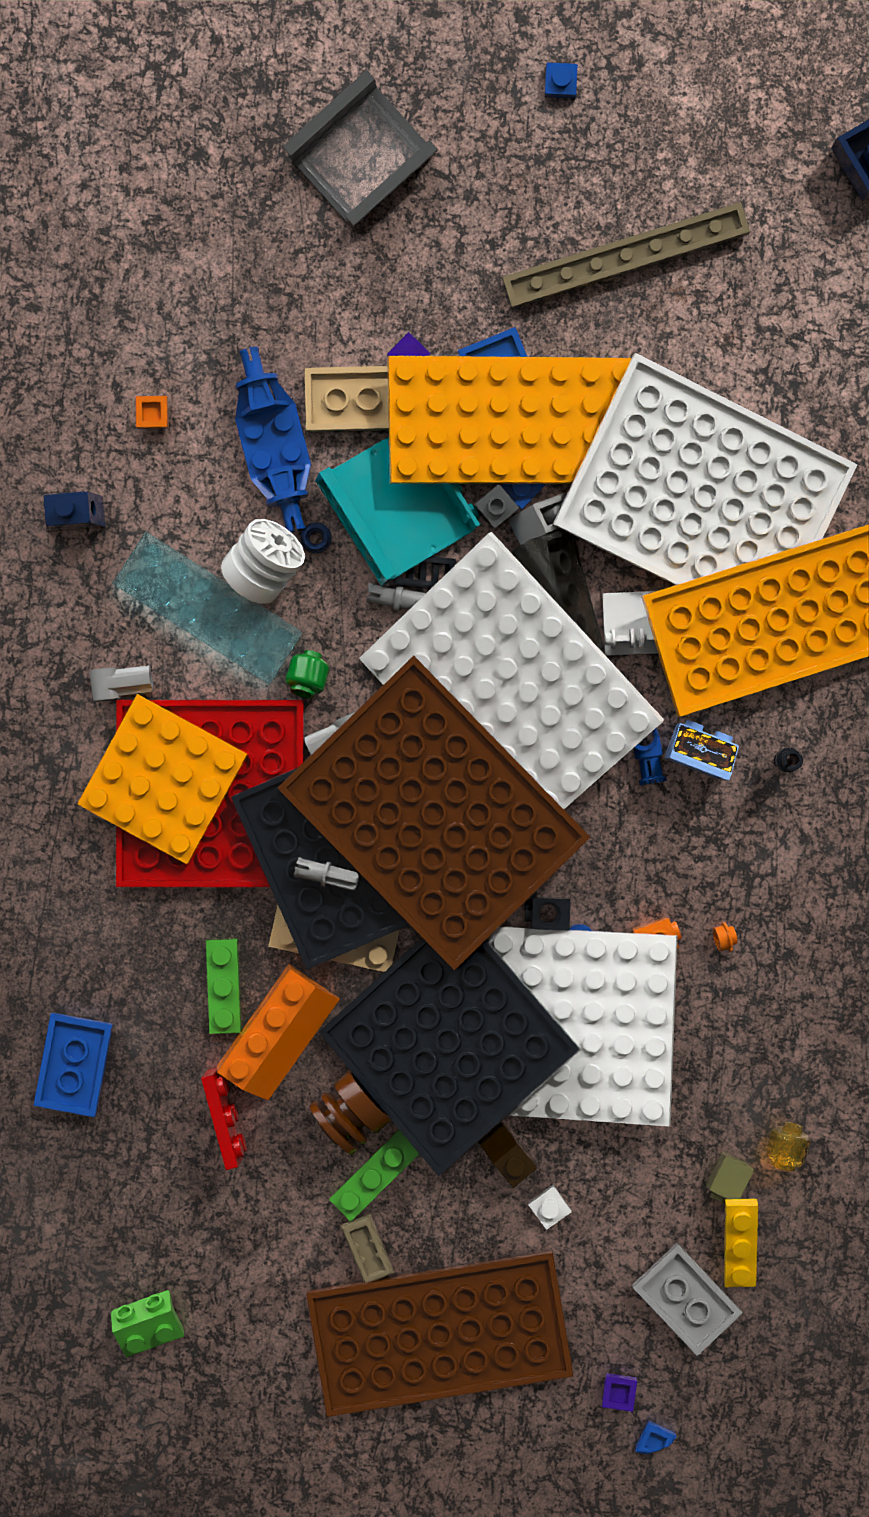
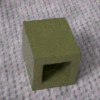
(729, 1178)

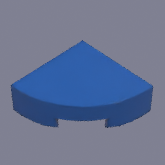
(654, 1438)

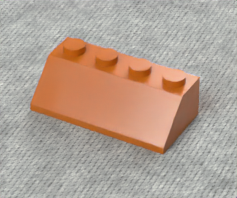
(277, 1033)

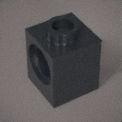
(562, 917)

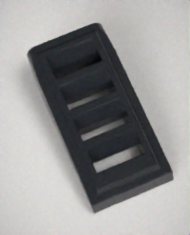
(421, 583)

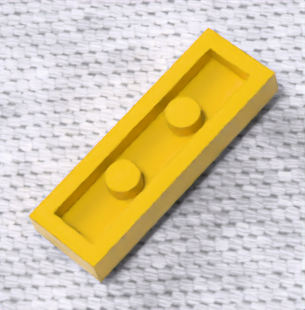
(740, 1242)

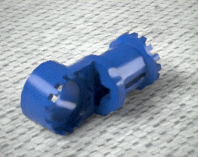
(650, 753)

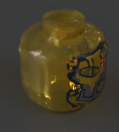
(788, 1146)

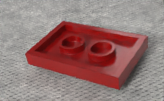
(224, 1118)

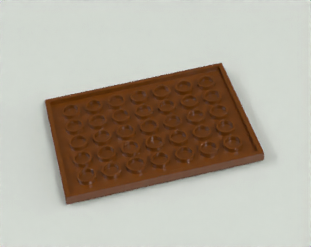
(434, 812)

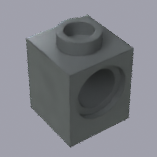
(496, 508)

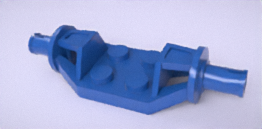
(272, 439)

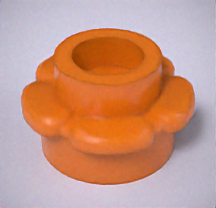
(724, 937)

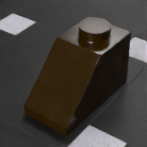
(508, 1154)

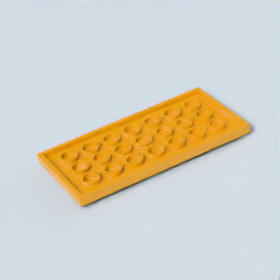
(495, 417)
(763, 621)

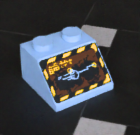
(702, 751)

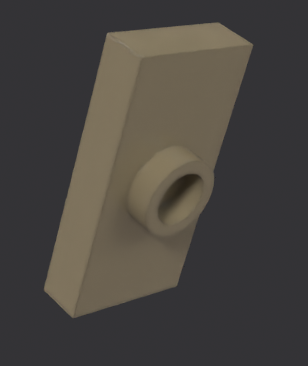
(367, 1248)

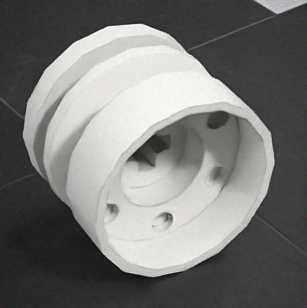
(262, 561)

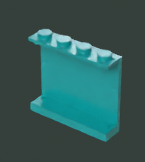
(394, 522)

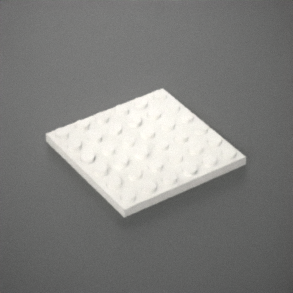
(618, 1007)

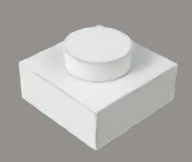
(549, 1207)

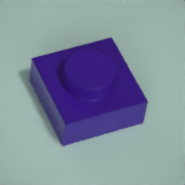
(408, 347)
(619, 1392)

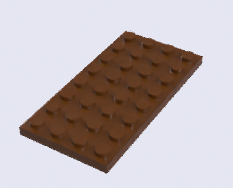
(439, 1333)

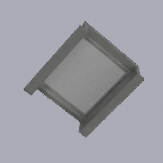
(358, 150)

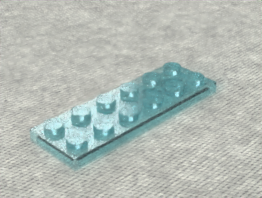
(207, 608)

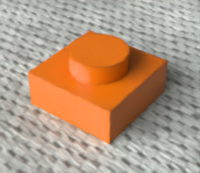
(152, 412)

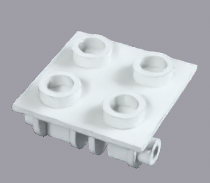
(626, 624)

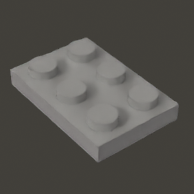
(687, 1299)

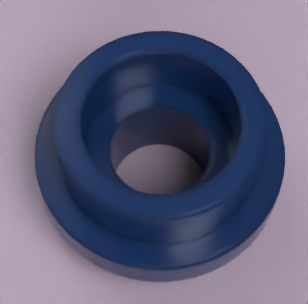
(316, 528)

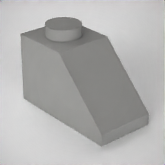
(537, 519)

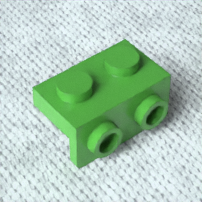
(146, 1323)

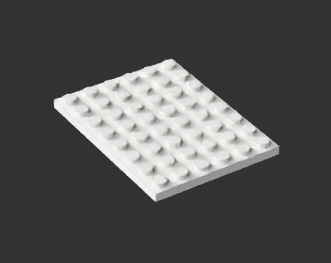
(697, 480)
(520, 670)

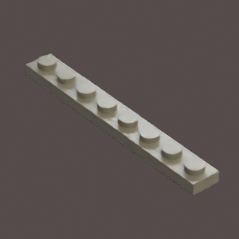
(626, 255)

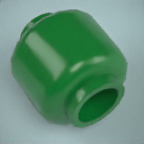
(307, 674)

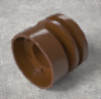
(347, 1115)

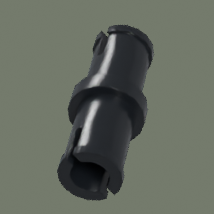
(795, 763)

